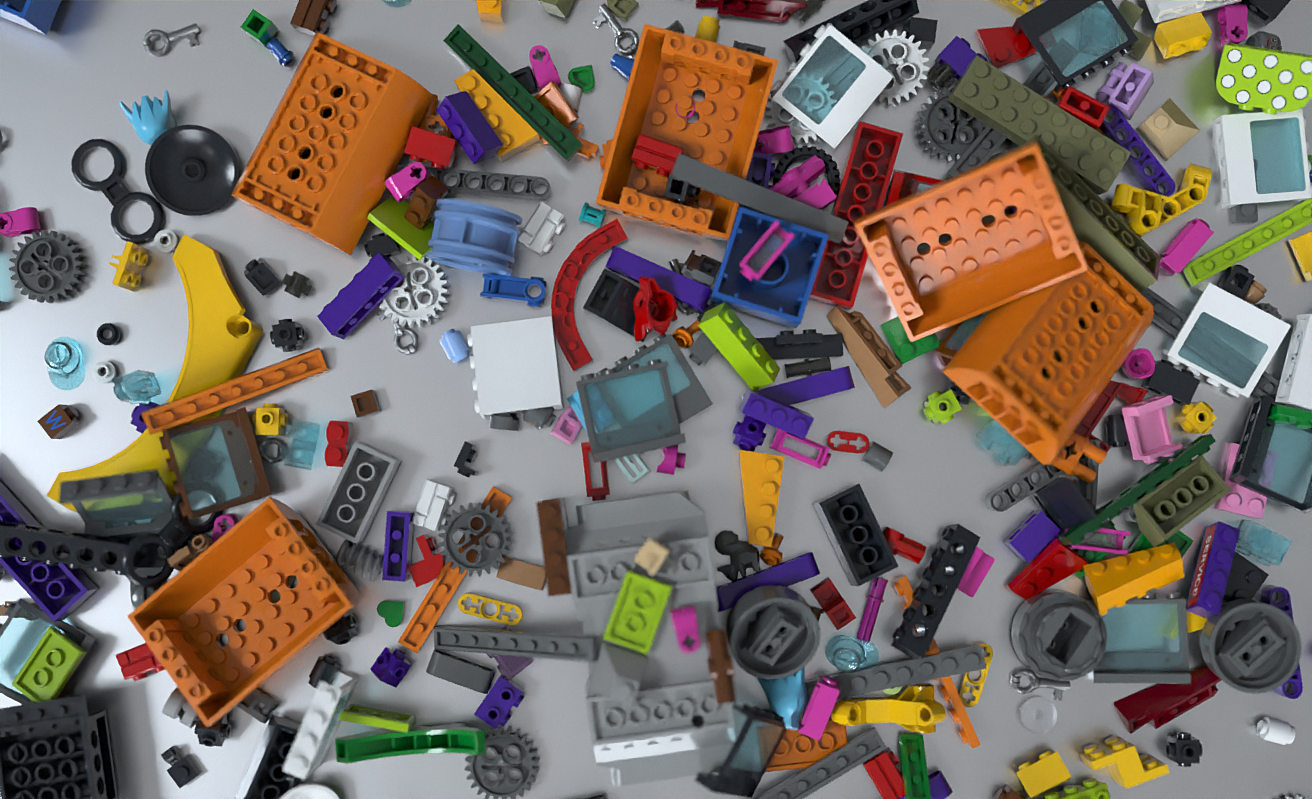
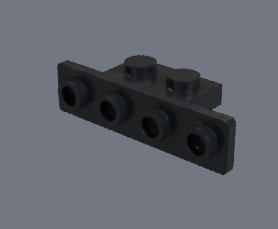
(804, 345)

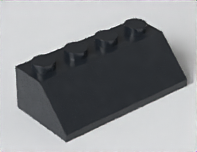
(855, 535)
(265, 774)

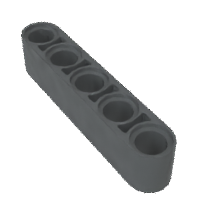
(1027, 485)

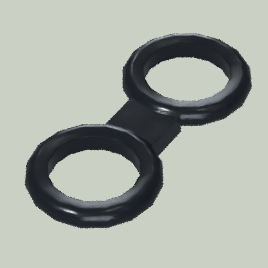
(117, 191)
(170, 539)

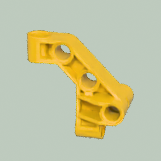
(1146, 209)
(913, 710)

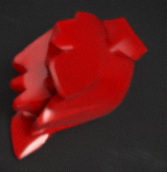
(652, 308)

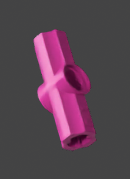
(799, 178)

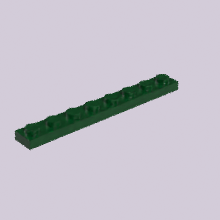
(513, 93)
(1144, 485)

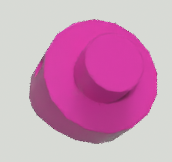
(1139, 364)
(672, 460)

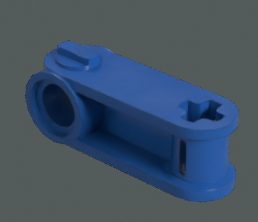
(514, 289)

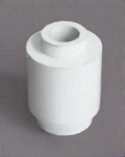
(1276, 731)

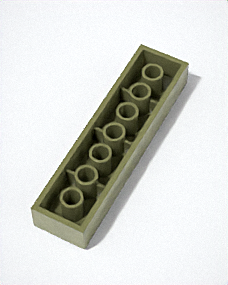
(1023, 113)
(1099, 225)

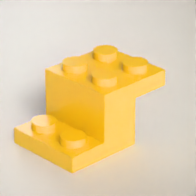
(1123, 762)

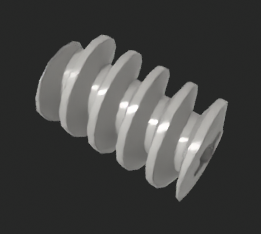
(360, 560)

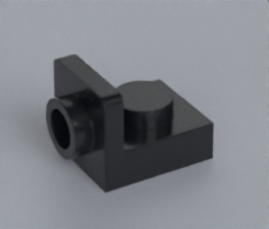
(261, 276)
(466, 455)

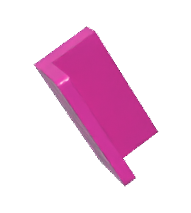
(975, 572)

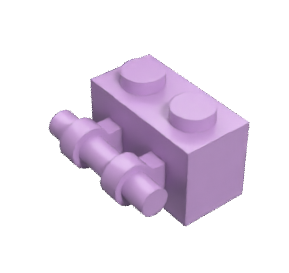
(1130, 90)

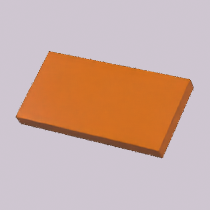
(801, 750)

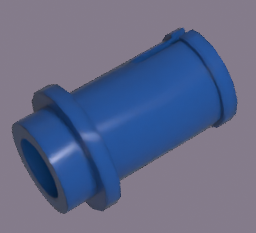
(282, 54)

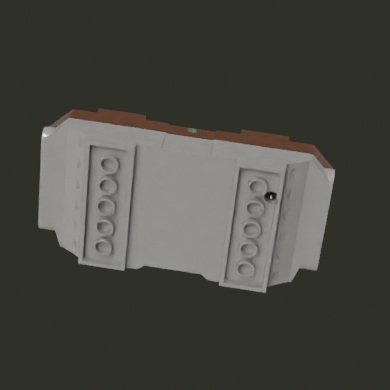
(675, 717)

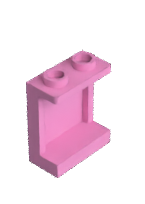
(1149, 429)

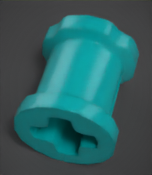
(584, 216)

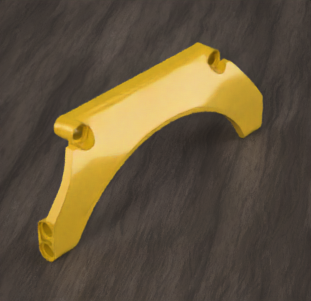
(214, 354)

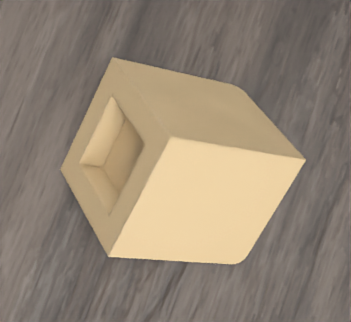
(651, 555)

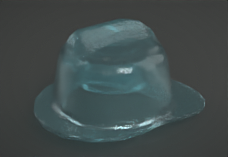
(65, 363)
(851, 653)

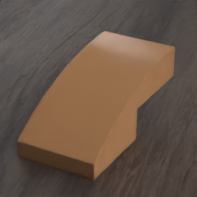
(522, 573)

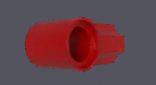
(904, 546)

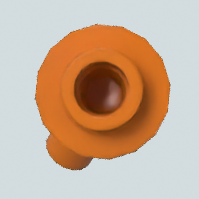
(684, 336)
(771, 555)

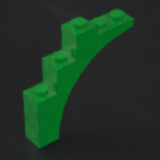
(419, 740)

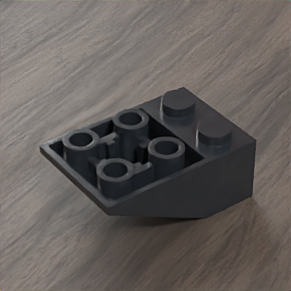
(613, 302)
(1064, 503)

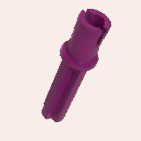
(872, 608)

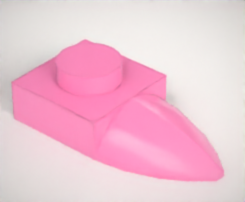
(567, 426)

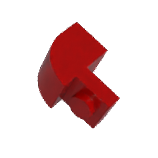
(431, 566)

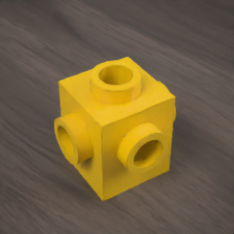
(1190, 421)
(271, 427)

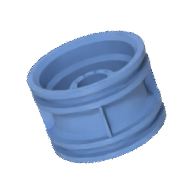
(474, 237)

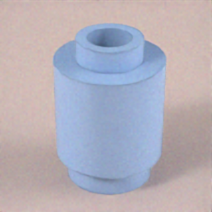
(454, 345)

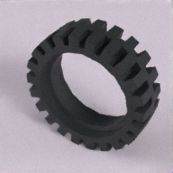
(805, 153)

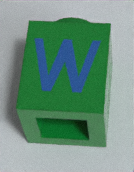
(259, 28)

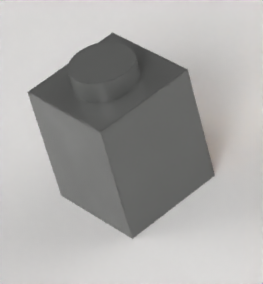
(702, 350)

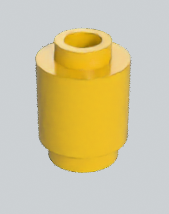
(708, 29)

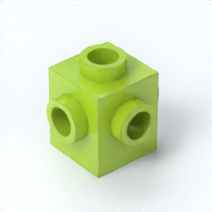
(949, 406)

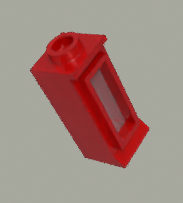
(595, 475)

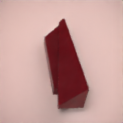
(759, 9)
(1166, 700)

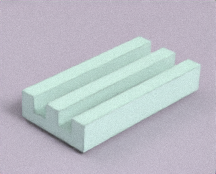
(630, 463)

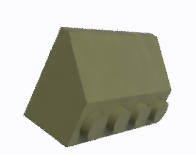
(1179, 500)

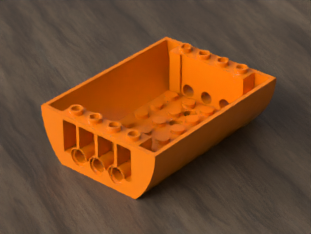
(724, 137)
(349, 150)
(981, 261)
(1016, 340)
(236, 583)

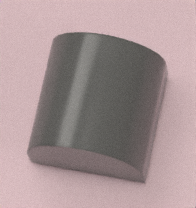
(877, 456)

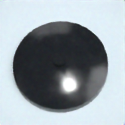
(191, 170)

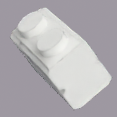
(541, 229)
(433, 505)

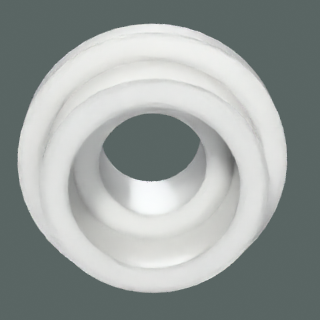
(172, 242)
(110, 371)

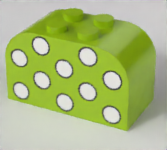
(1264, 78)

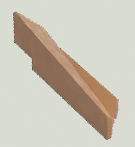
(870, 355)

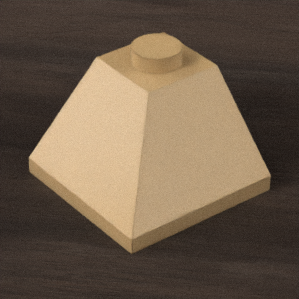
(1167, 129)

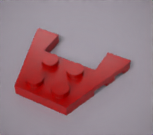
(1123, 391)

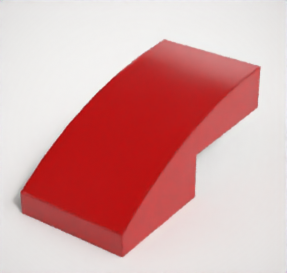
(833, 603)

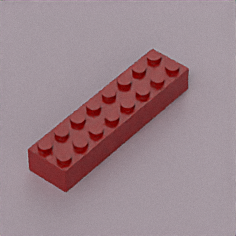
(859, 194)

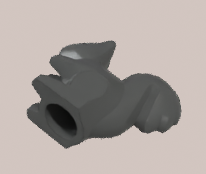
(741, 555)

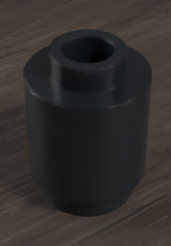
(1116, 431)
(323, 670)

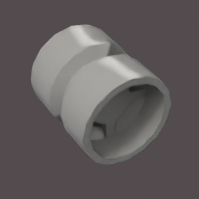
(179, 707)

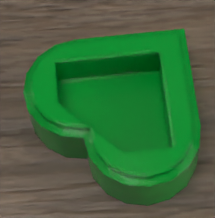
(583, 78)
(392, 612)

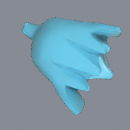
(150, 117)
(785, 695)

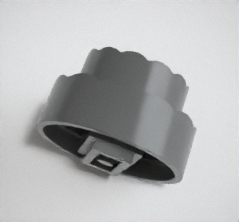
(772, 632)
(1251, 646)
(1074, 648)

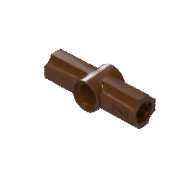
(720, 667)

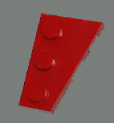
(1004, 46)
(1047, 569)

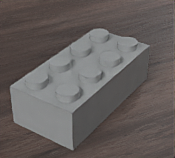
(358, 492)

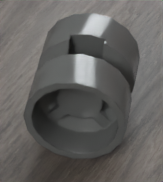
(505, 421)

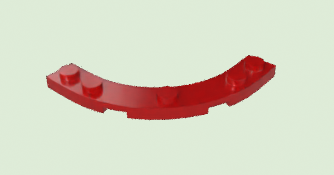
(566, 286)

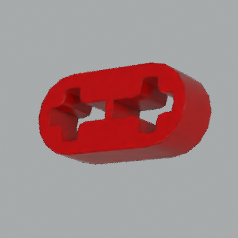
(846, 447)

